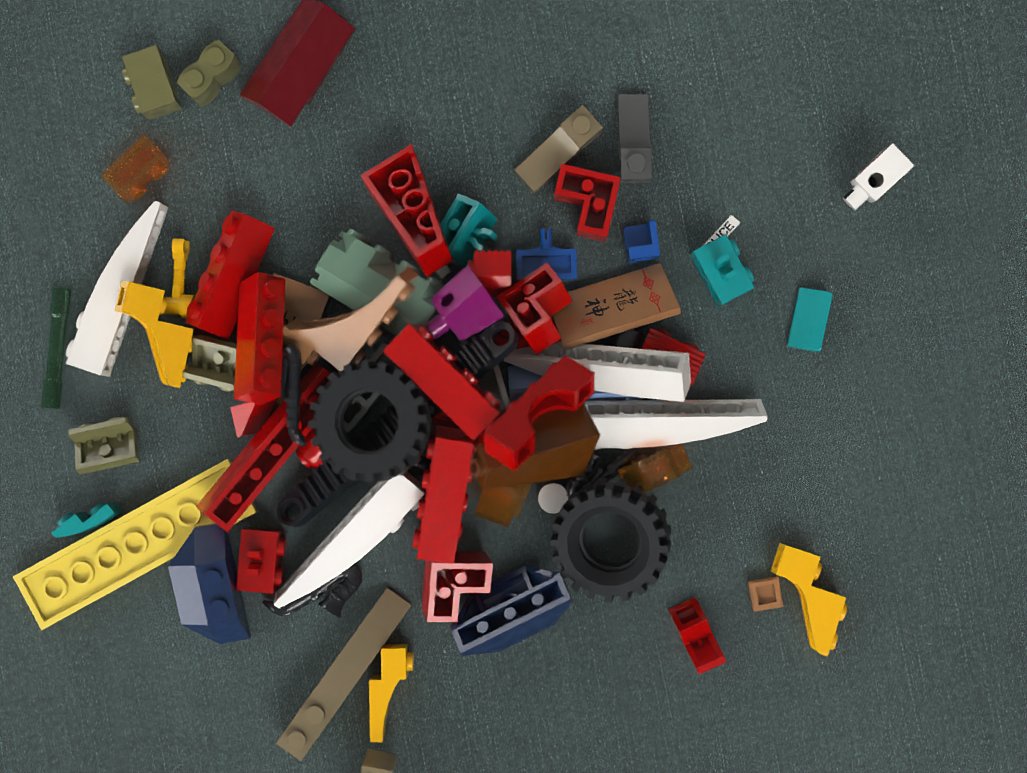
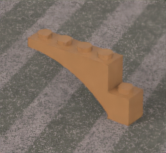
(345, 337)

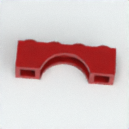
(561, 388)

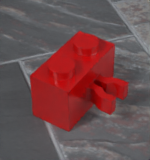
(261, 560)

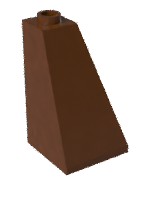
(561, 451)

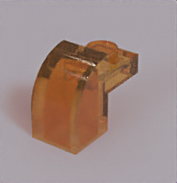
(656, 468)

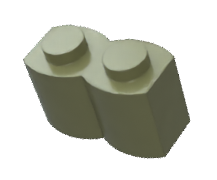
(214, 68)

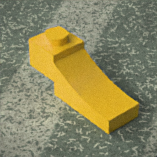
(395, 665)

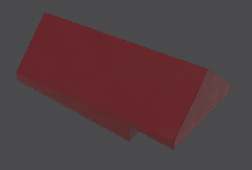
(298, 61)

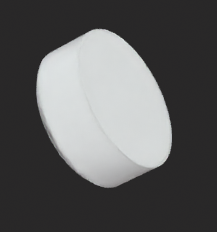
(552, 497)

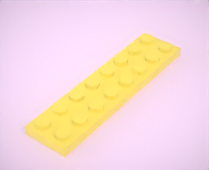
(118, 551)

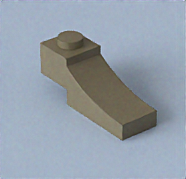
(559, 149)

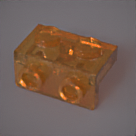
(136, 170)

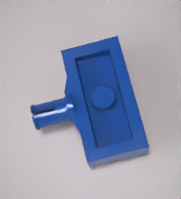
(561, 260)

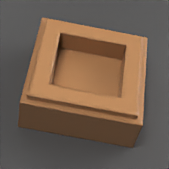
(765, 593)

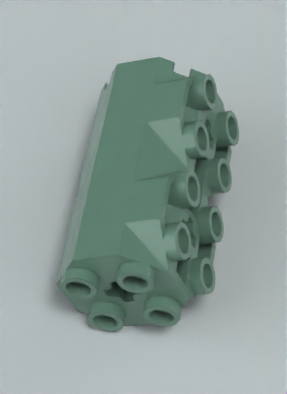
(360, 273)

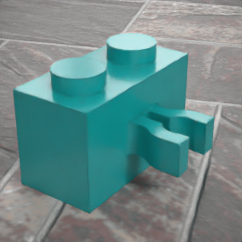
(467, 228)
(722, 270)

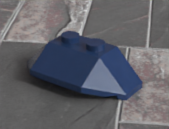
(206, 584)
(511, 612)

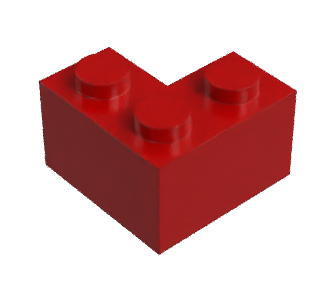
(593, 192)
(532, 303)
(446, 581)

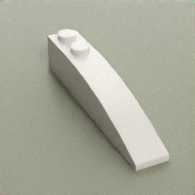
(99, 325)
(618, 369)
(665, 422)
(354, 536)

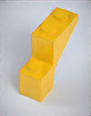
(167, 341)
(820, 607)

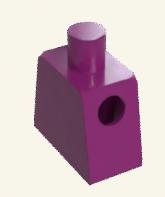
(463, 307)

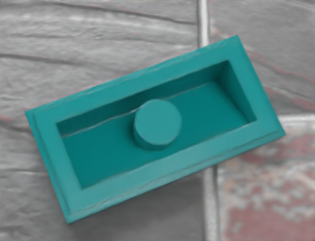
(809, 319)

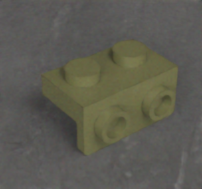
(212, 362)
(105, 445)

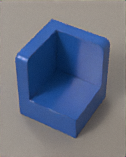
(641, 242)

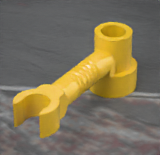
(179, 301)

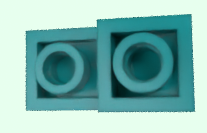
(80, 522)

